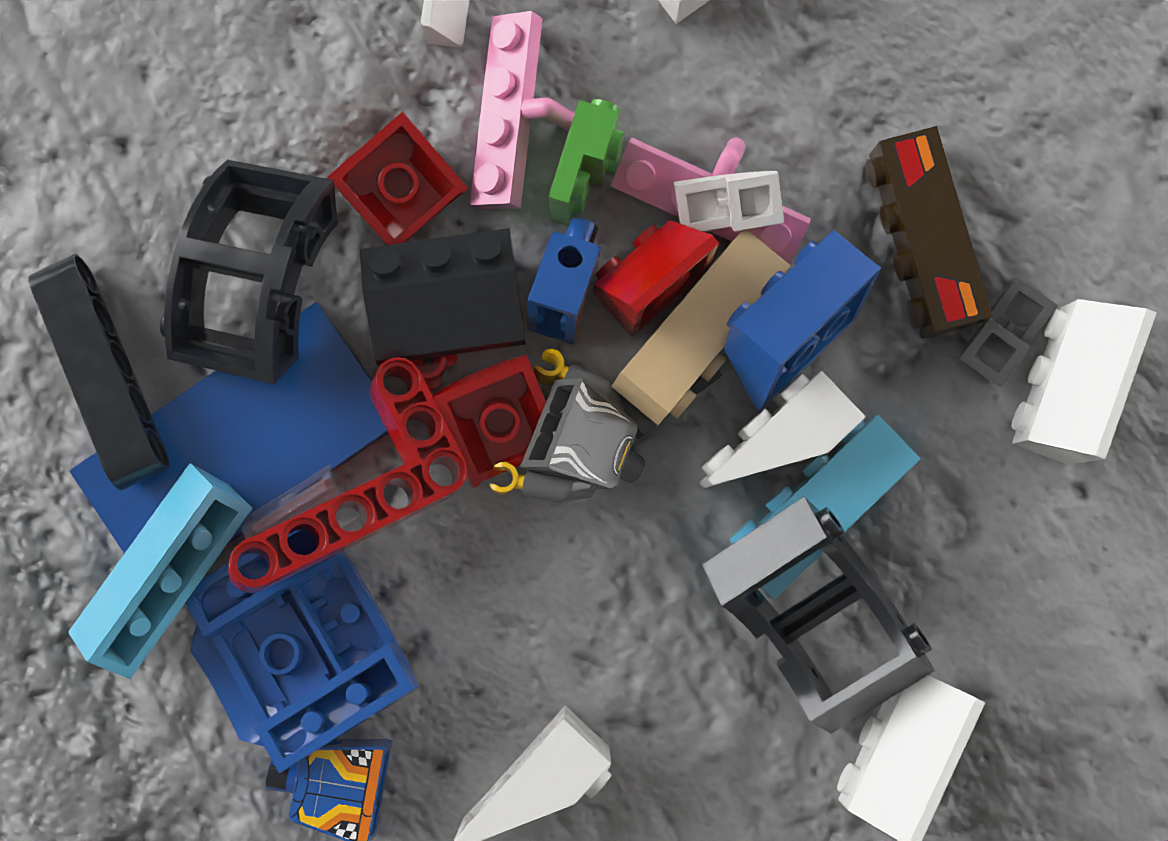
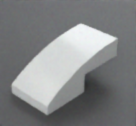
(730, 201)

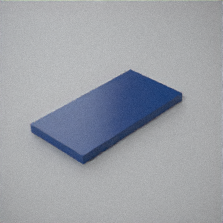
(252, 431)

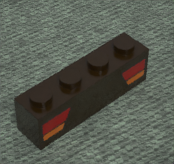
(928, 233)

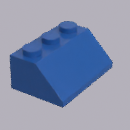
(798, 316)

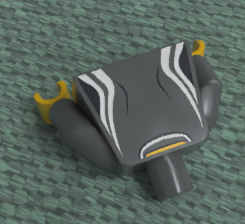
(579, 439)

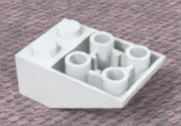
(806, 424)

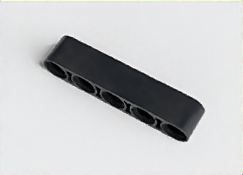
(98, 372)

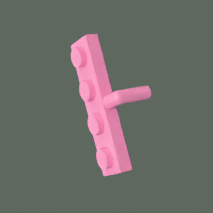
(508, 111)
(650, 178)

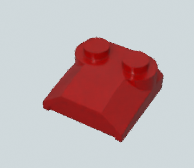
(397, 181)
(493, 415)

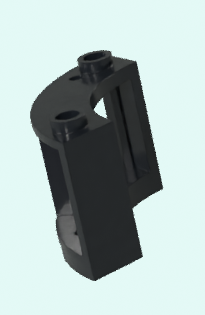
(309, 217)
(773, 550)

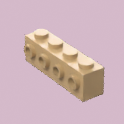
(697, 330)

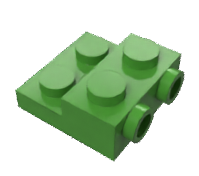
(588, 155)

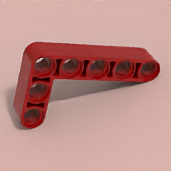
(367, 498)

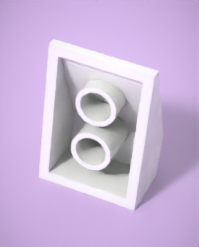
(544, 779)

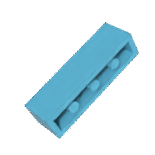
(845, 482)
(159, 572)

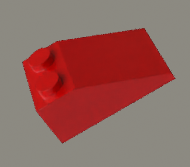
(653, 274)

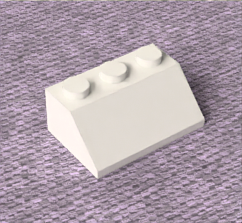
(1082, 380)
(909, 757)

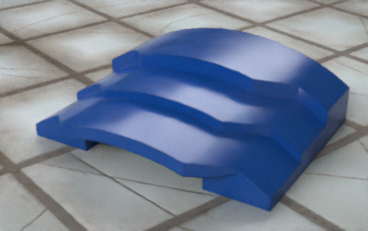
(299, 655)

